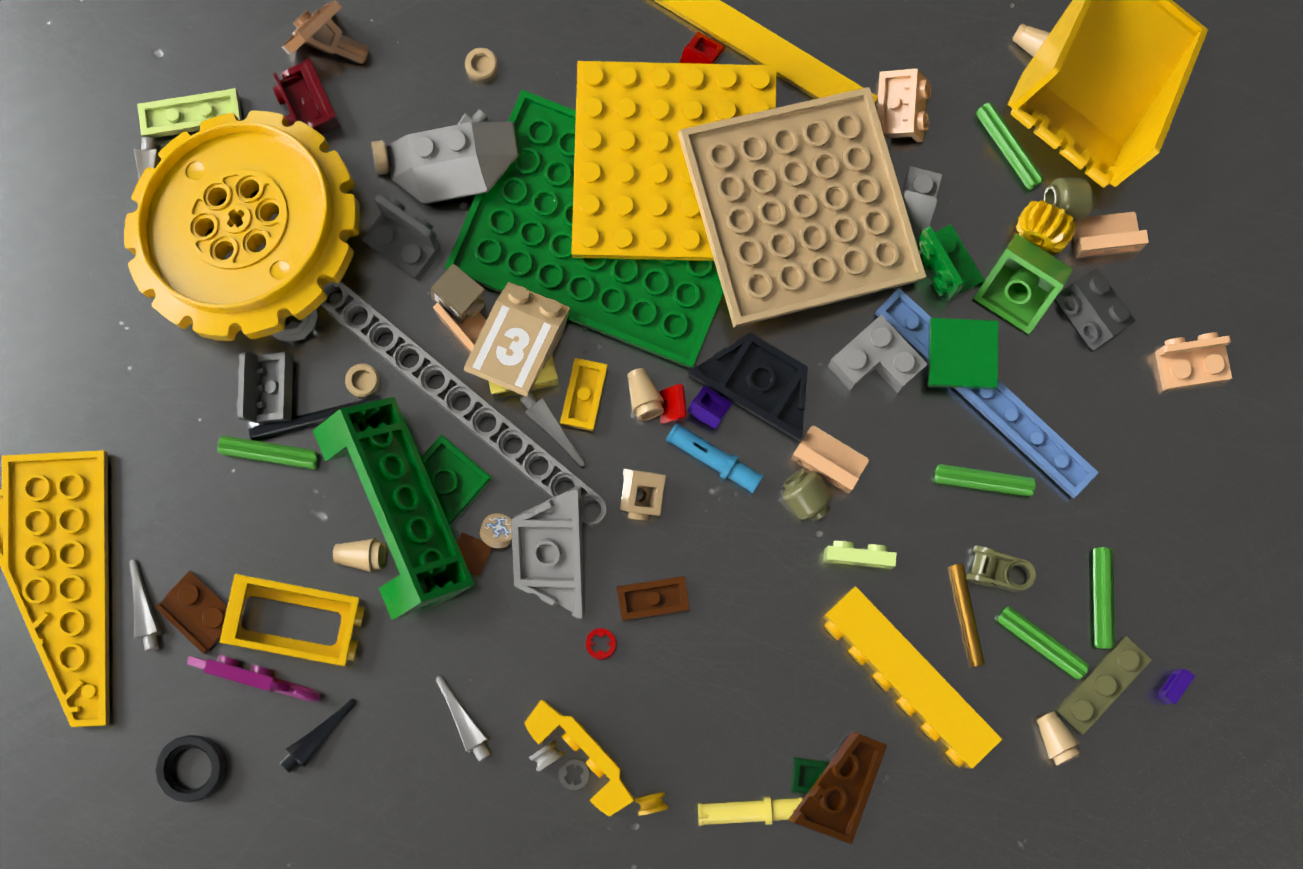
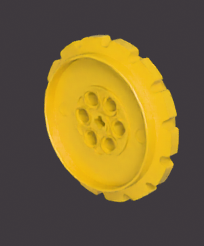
(251, 287)

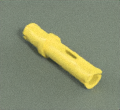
(747, 811)

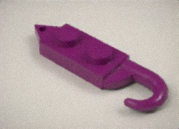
(256, 677)

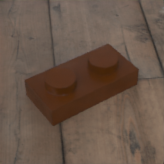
(653, 598)

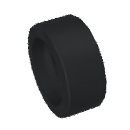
(164, 763)

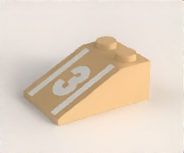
(517, 339)

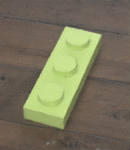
(185, 113)

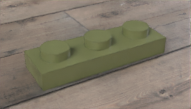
(1103, 685)

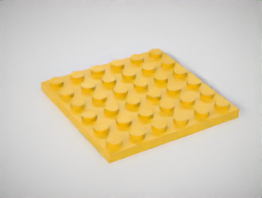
(628, 160)

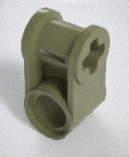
(998, 570)

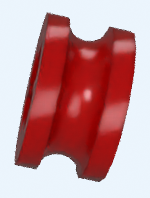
(601, 655)

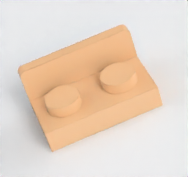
(903, 103)
(1193, 362)

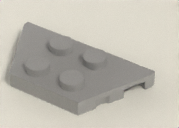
(550, 551)

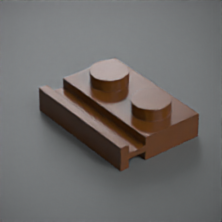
(195, 611)

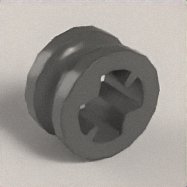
(564, 772)

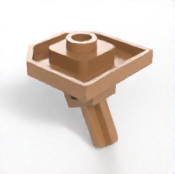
(323, 34)

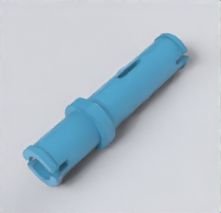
(715, 458)

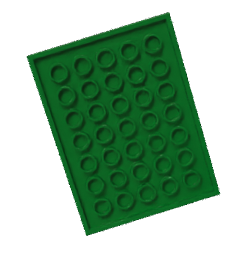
(525, 238)

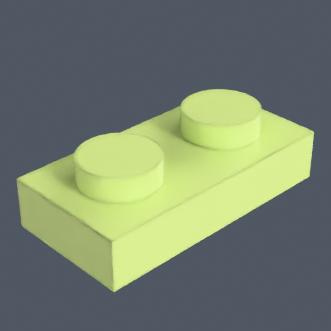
(845, 553)

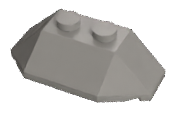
(452, 160)

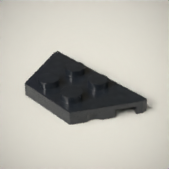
(759, 381)

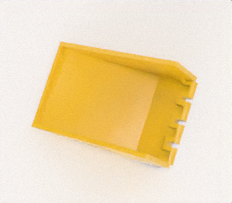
(1109, 83)

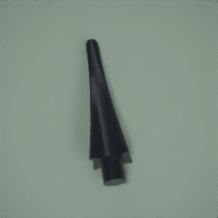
(306, 747)

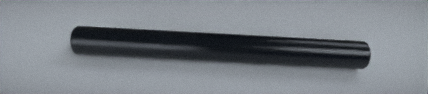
(301, 421)

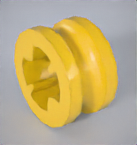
(651, 803)

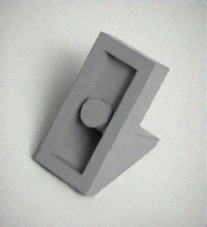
(920, 197)

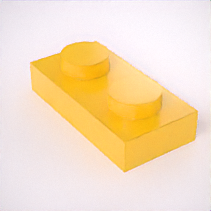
(584, 394)

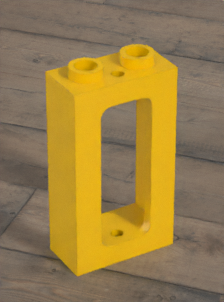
(345, 605)

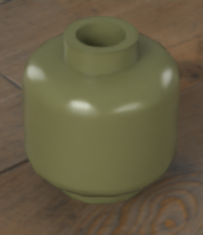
(1072, 195)
(807, 495)

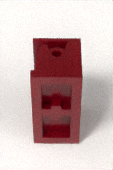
(305, 98)

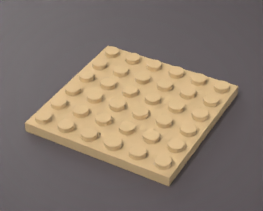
(801, 206)

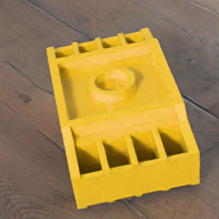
(547, 720)

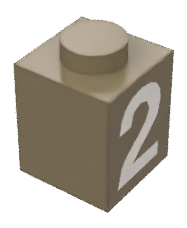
(458, 294)

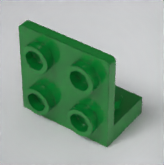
(948, 262)

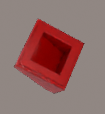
(702, 50)
(674, 405)

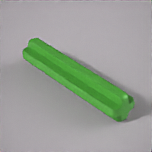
(1010, 145)
(268, 452)
(985, 480)
(1103, 598)
(1043, 643)

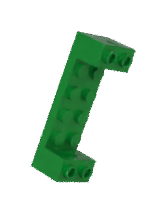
(402, 502)

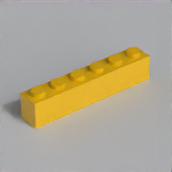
(912, 678)

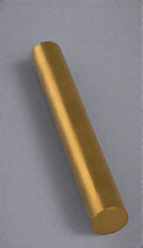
(967, 615)

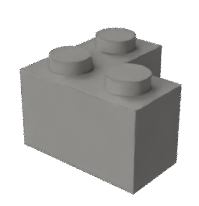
(878, 349)

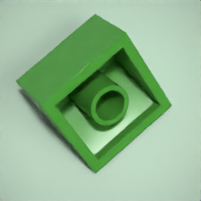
(1023, 283)

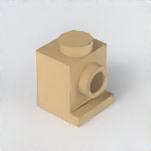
(652, 487)

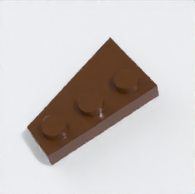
(842, 790)

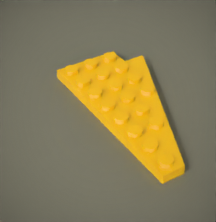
(60, 570)

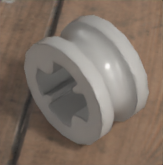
(546, 756)

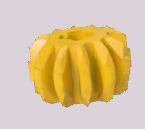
(1046, 226)

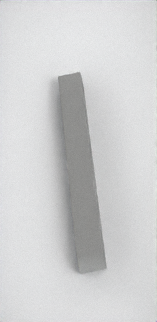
(452, 389)

